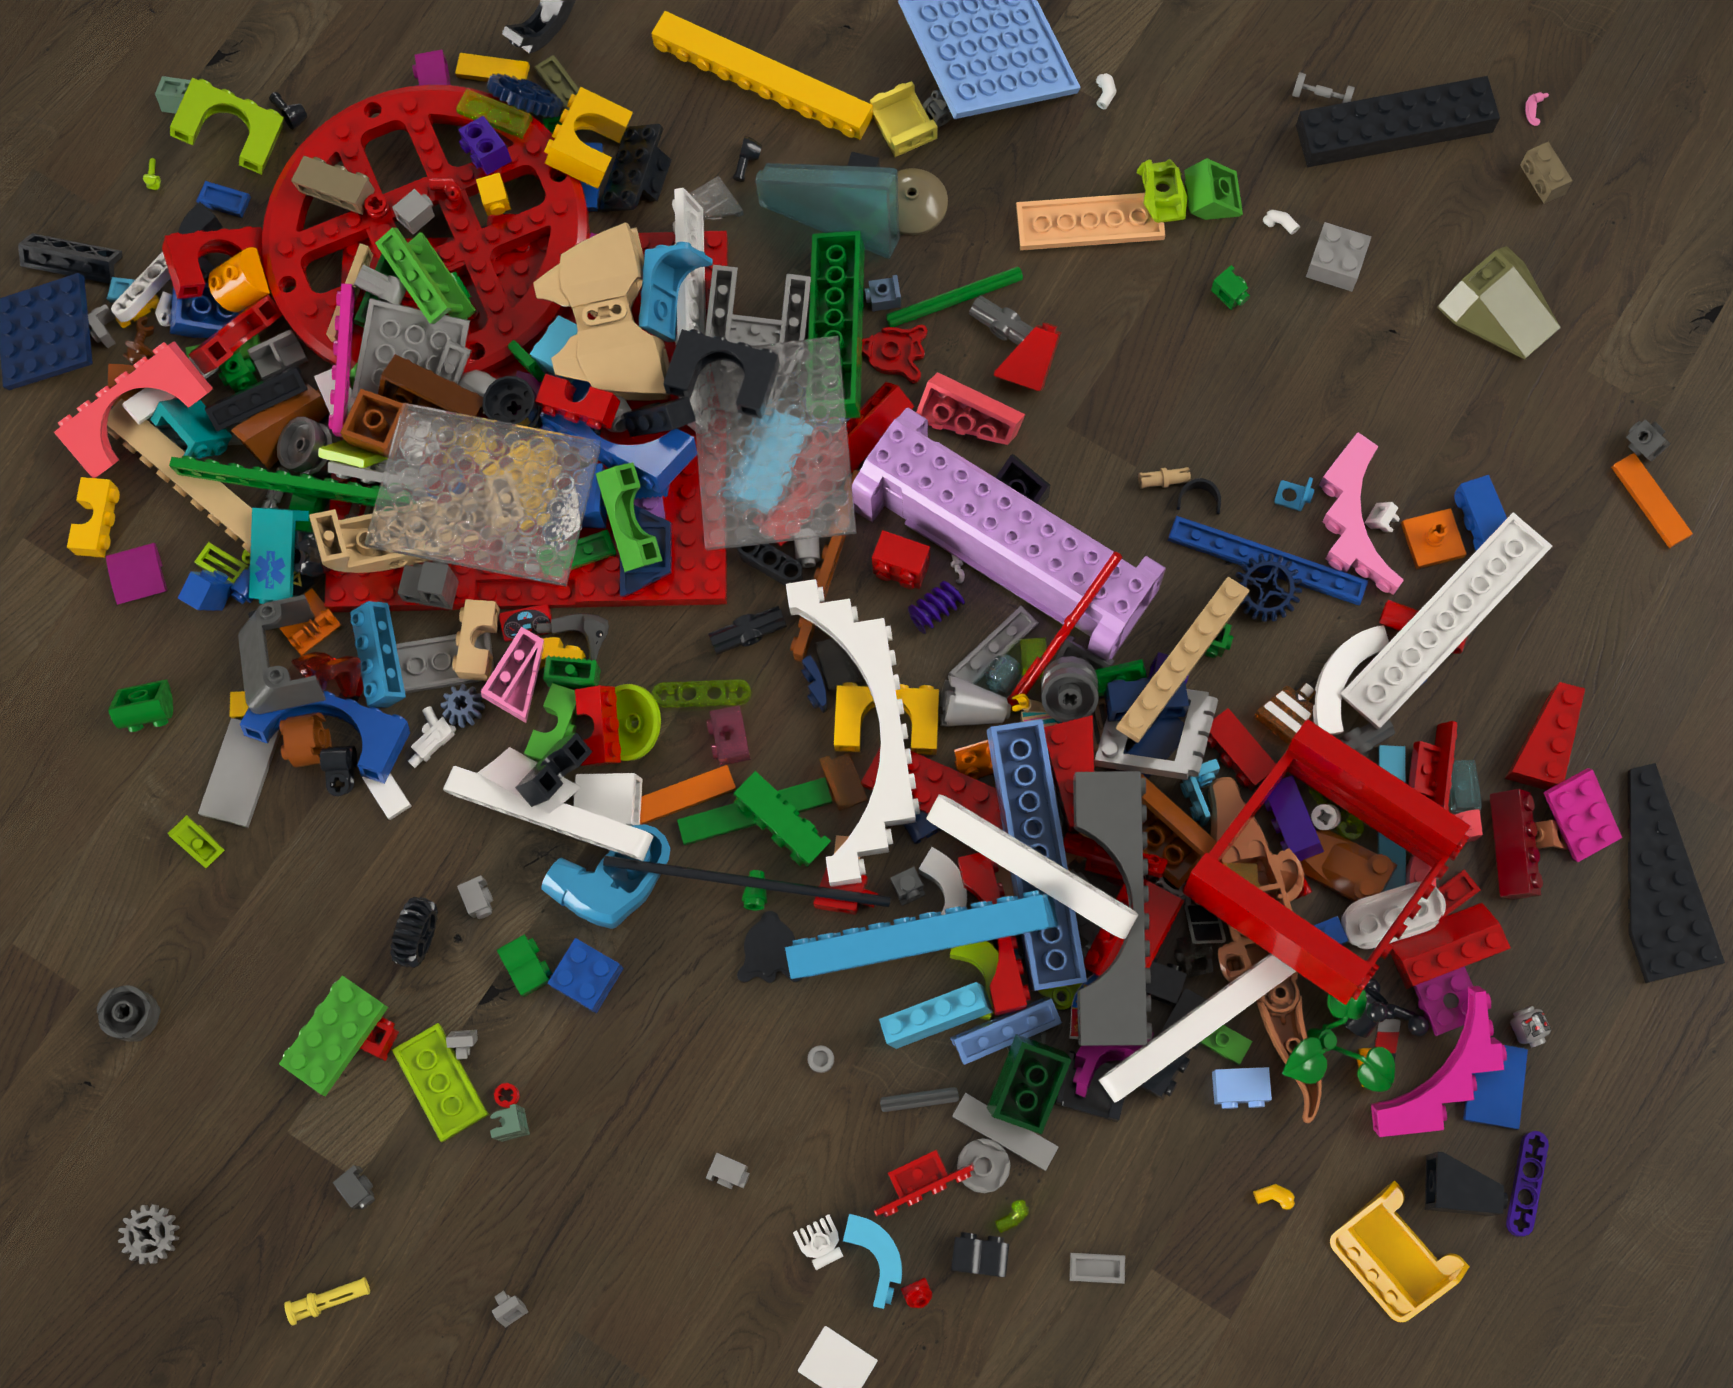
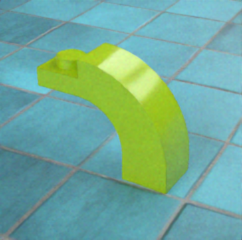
(984, 957)

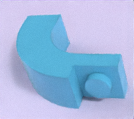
(874, 1238)

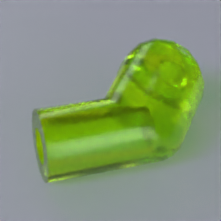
(1015, 1218)

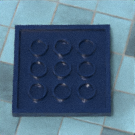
(44, 332)

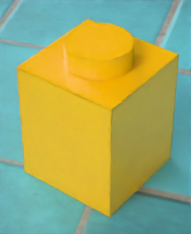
(493, 194)

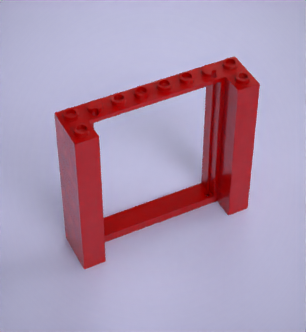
(1370, 796)

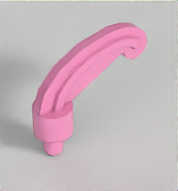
(1531, 106)

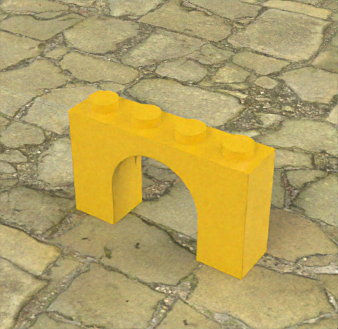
(569, 153)
(856, 701)

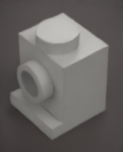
(476, 897)
(728, 1171)

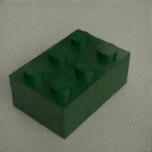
(1028, 1084)

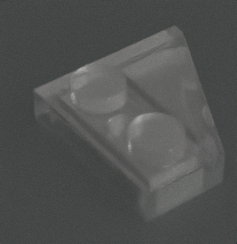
(716, 200)

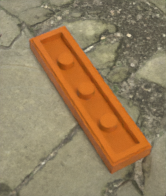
(1652, 500)
(686, 794)

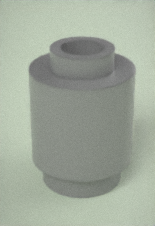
(807, 552)

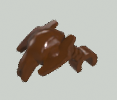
(137, 350)

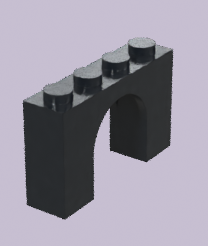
(697, 350)

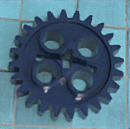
(524, 95)

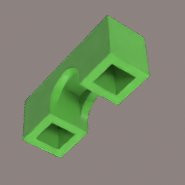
(562, 704)

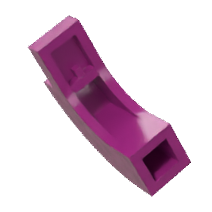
(1091, 1057)

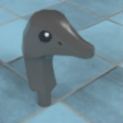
(590, 625)

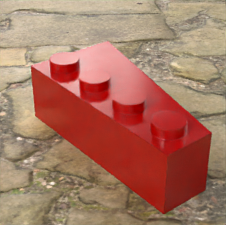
(1549, 743)
(1069, 752)

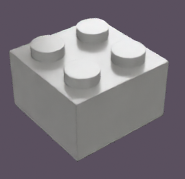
(1338, 256)

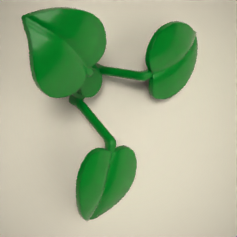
(1309, 1064)

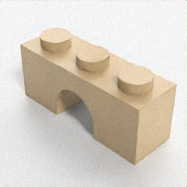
(476, 619)

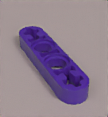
(1521, 1182)

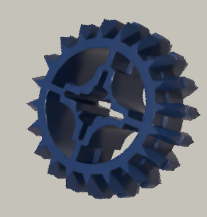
(1278, 591)

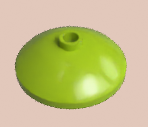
(636, 705)

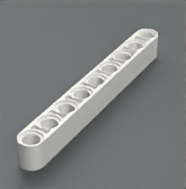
(564, 819)
(1032, 866)
(1194, 1026)

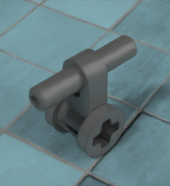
(938, 108)

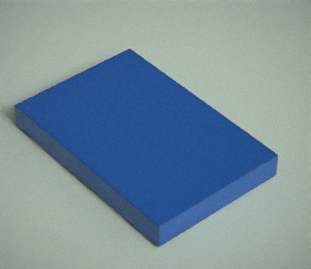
(1499, 1093)

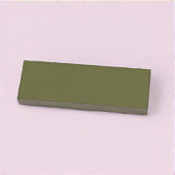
(556, 79)

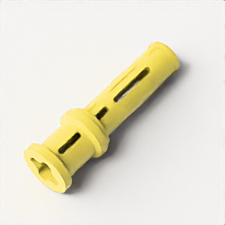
(314, 1304)

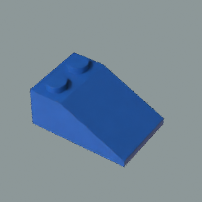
(198, 315)

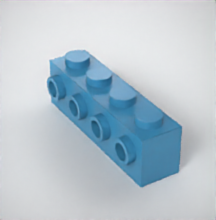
(377, 654)

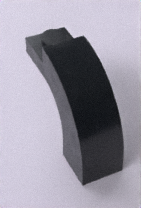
(541, 26)
(200, 219)

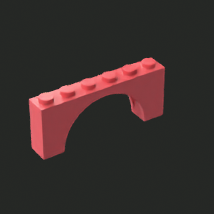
(87, 431)

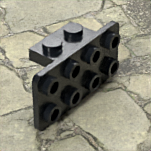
(636, 170)

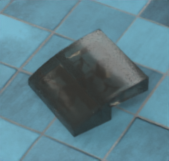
(836, 665)

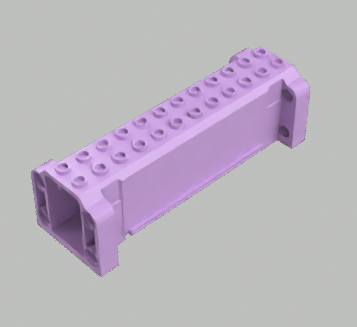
(1002, 533)

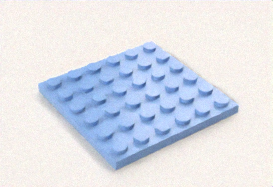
(989, 53)

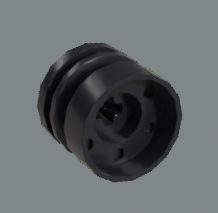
(508, 395)

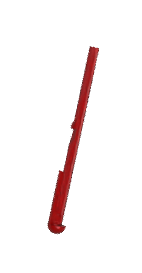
(1071, 620)

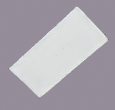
(512, 767)

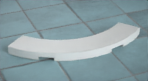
(1336, 673)

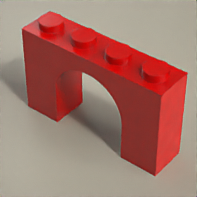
(184, 250)

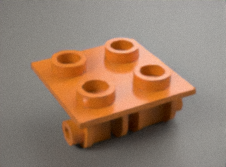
(310, 633)
(974, 760)

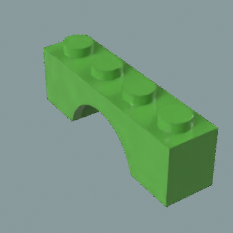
(618, 491)

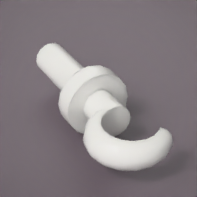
(956, 563)

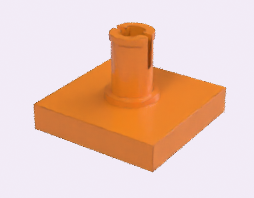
(1433, 538)

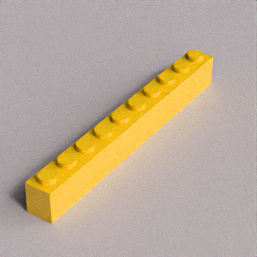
(762, 75)

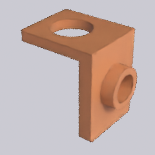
(1548, 835)

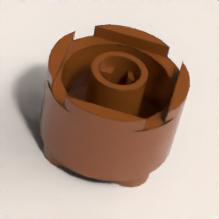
(304, 739)

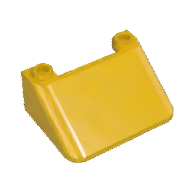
(1393, 1259)

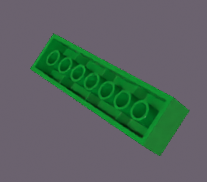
(838, 304)

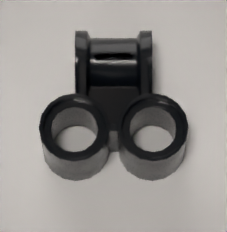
(339, 765)

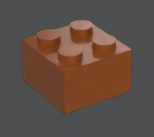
(372, 423)

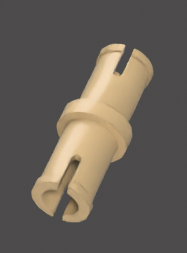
(1164, 477)

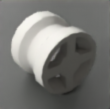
(1331, 816)

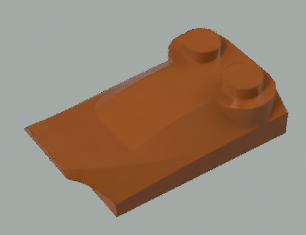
(1348, 867)

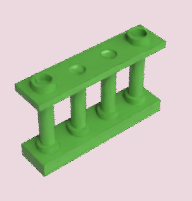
(425, 276)

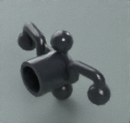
(1378, 1010)

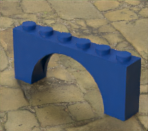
(655, 461)
(380, 733)

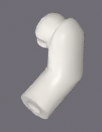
(1107, 84)
(1282, 218)

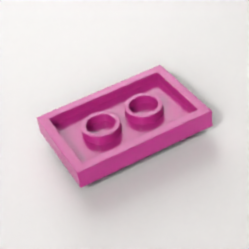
(1582, 815)

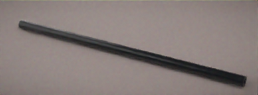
(746, 881)

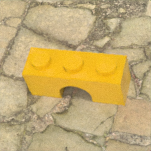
(93, 537)

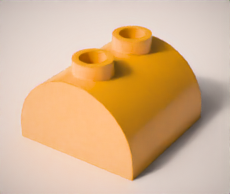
(239, 281)

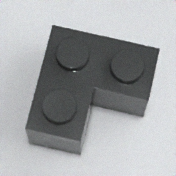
(429, 584)

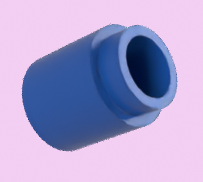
(241, 587)

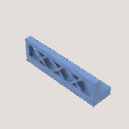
(1002, 1030)

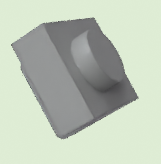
(97, 320)

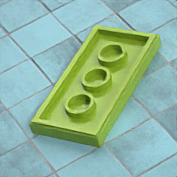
(440, 1083)

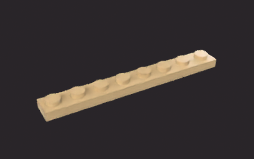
(1182, 660)

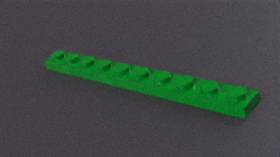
(278, 481)

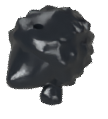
(307, 556)

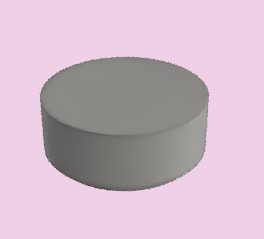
(820, 1059)

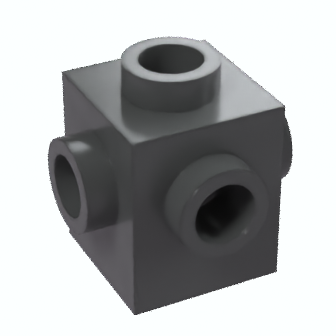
(1653, 445)

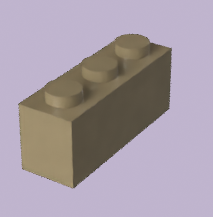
(332, 184)

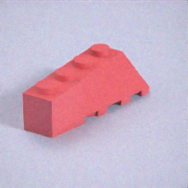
(967, 411)

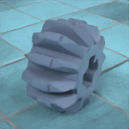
(463, 696)

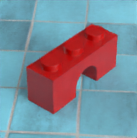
(596, 408)
(600, 705)

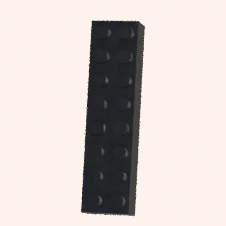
(1397, 121)

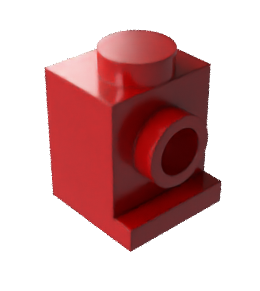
(381, 1049)

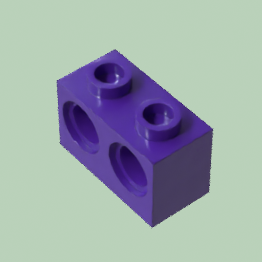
(484, 145)

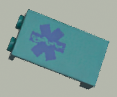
(273, 553)

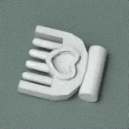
(821, 1245)

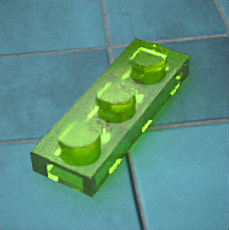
(496, 113)

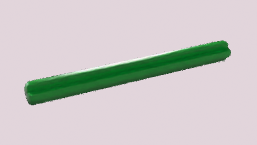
(954, 297)

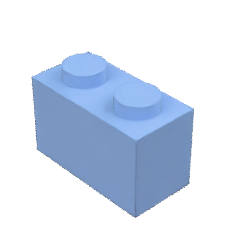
(1241, 1086)

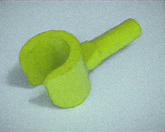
(152, 181)

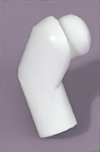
(163, 309)

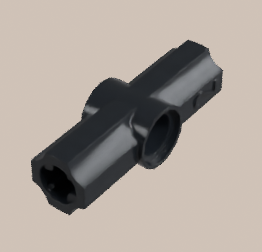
(747, 630)

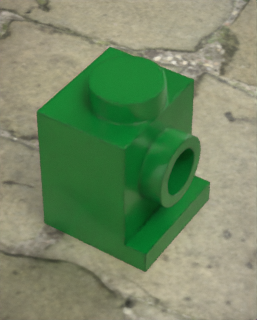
(1230, 288)

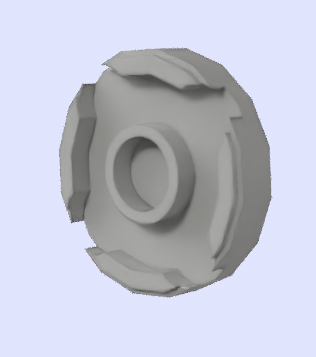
(990, 1165)

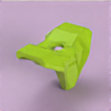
(1163, 205)

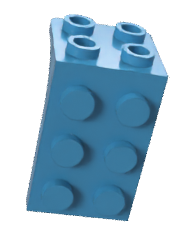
(662, 276)

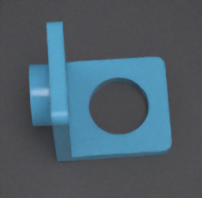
(1303, 494)

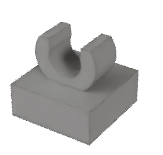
(462, 1041)
(509, 1309)

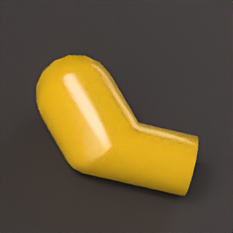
(1277, 1193)

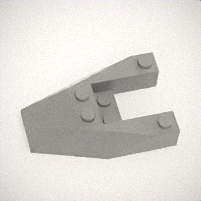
(753, 329)

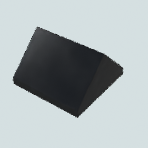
(1024, 480)

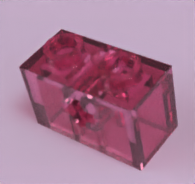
(732, 750)

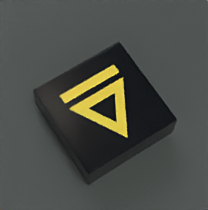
(301, 583)

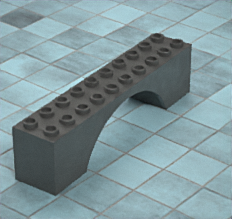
(1112, 815)

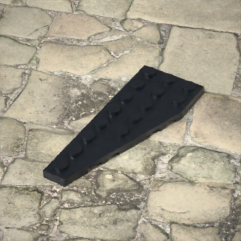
(1665, 903)

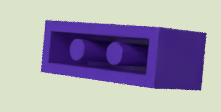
(1293, 820)

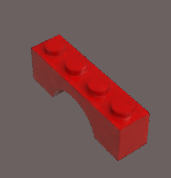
(235, 333)

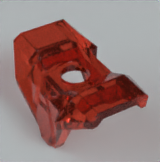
(344, 670)

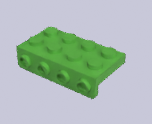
(333, 1035)

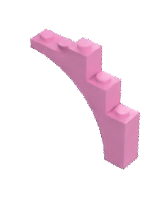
(1345, 517)

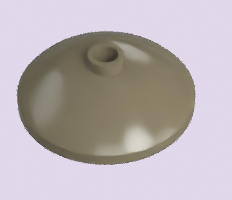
(925, 209)

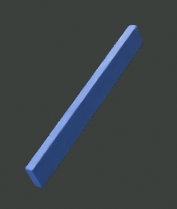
(1240, 550)

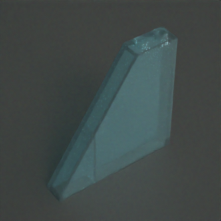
(836, 200)

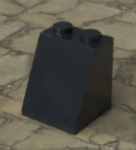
(1461, 1189)

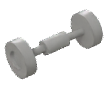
(1321, 90)

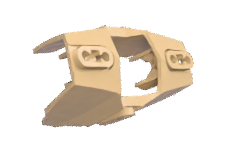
(610, 351)

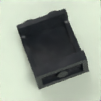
(1097, 1099)

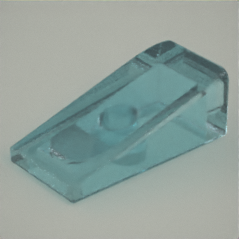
(1465, 786)

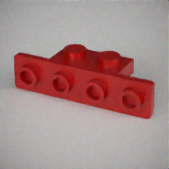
(1433, 765)
(1101, 863)
(918, 1178)

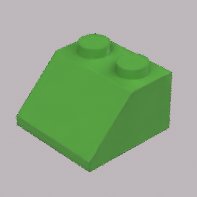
(1213, 190)

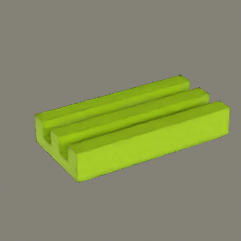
(204, 554)

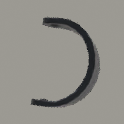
(1201, 483)

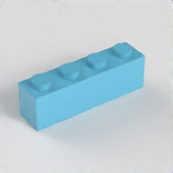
(936, 1015)

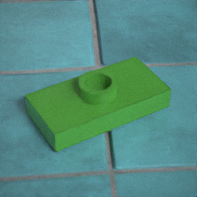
(1228, 1044)

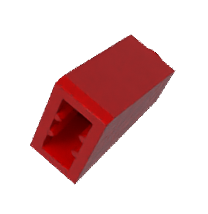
(1031, 358)

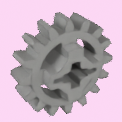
(155, 1225)

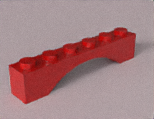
(1006, 987)

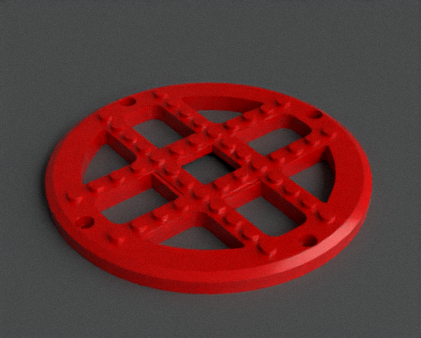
(415, 109)

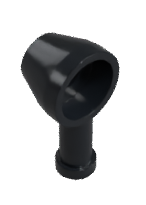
(293, 114)
(749, 151)

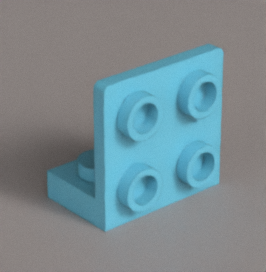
(1191, 789)

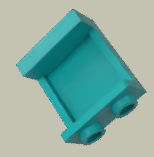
(193, 427)

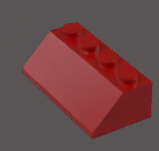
(1162, 912)
(1450, 945)

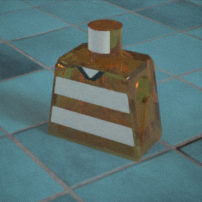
(1287, 711)

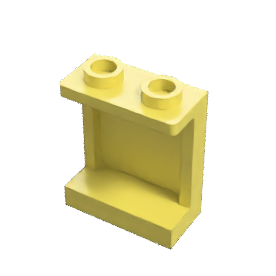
(903, 119)

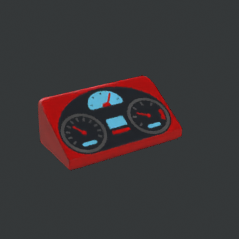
(527, 618)

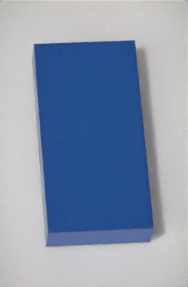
(224, 199)

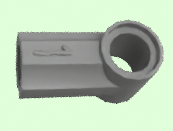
(385, 287)

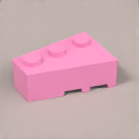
(515, 675)

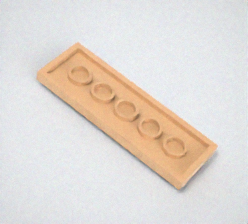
(1086, 222)

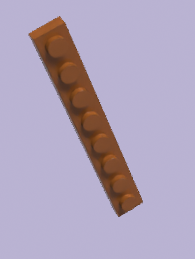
(823, 576)

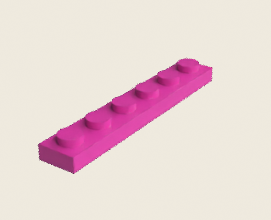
(343, 349)

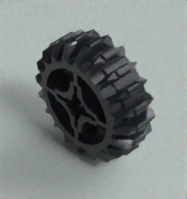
(414, 932)

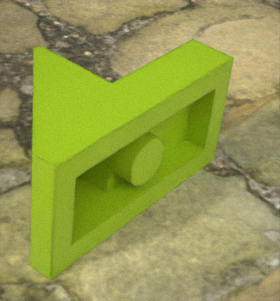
(196, 841)

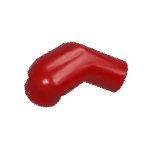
(446, 185)

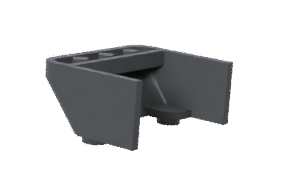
(271, 687)

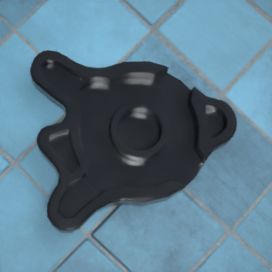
(766, 950)

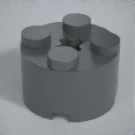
(142, 1017)

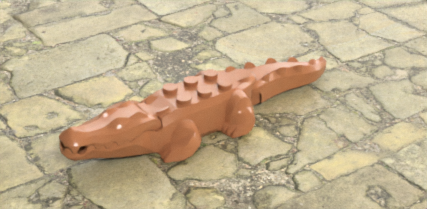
(1283, 880)

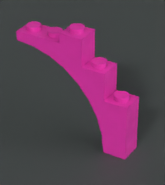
(1453, 1082)

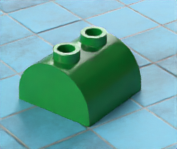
(142, 705)

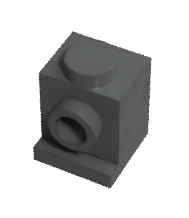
(907, 886)
(355, 1188)

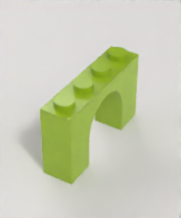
(204, 100)

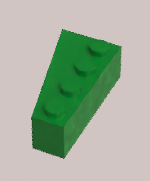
(780, 819)

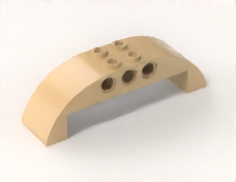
(344, 549)

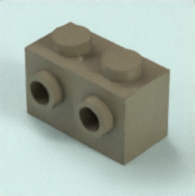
(1546, 172)

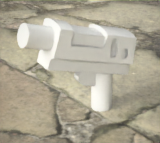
(435, 735)

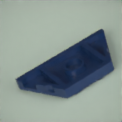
(639, 578)

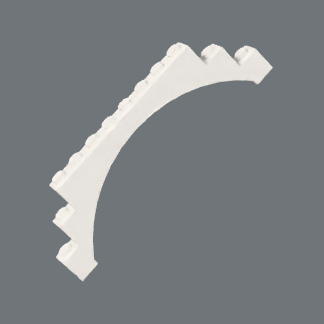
(892, 794)

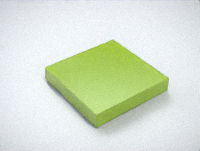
(349, 455)

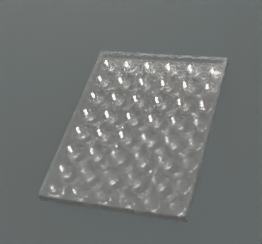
(780, 472)
(483, 494)

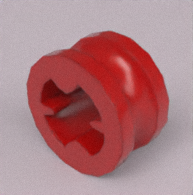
(369, 204)
(497, 1094)

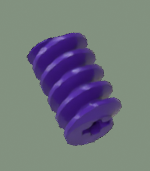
(934, 605)

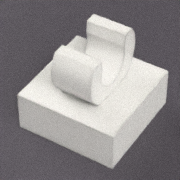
(1382, 515)

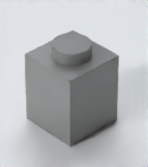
(414, 211)

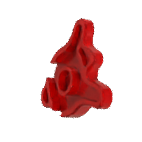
(895, 350)

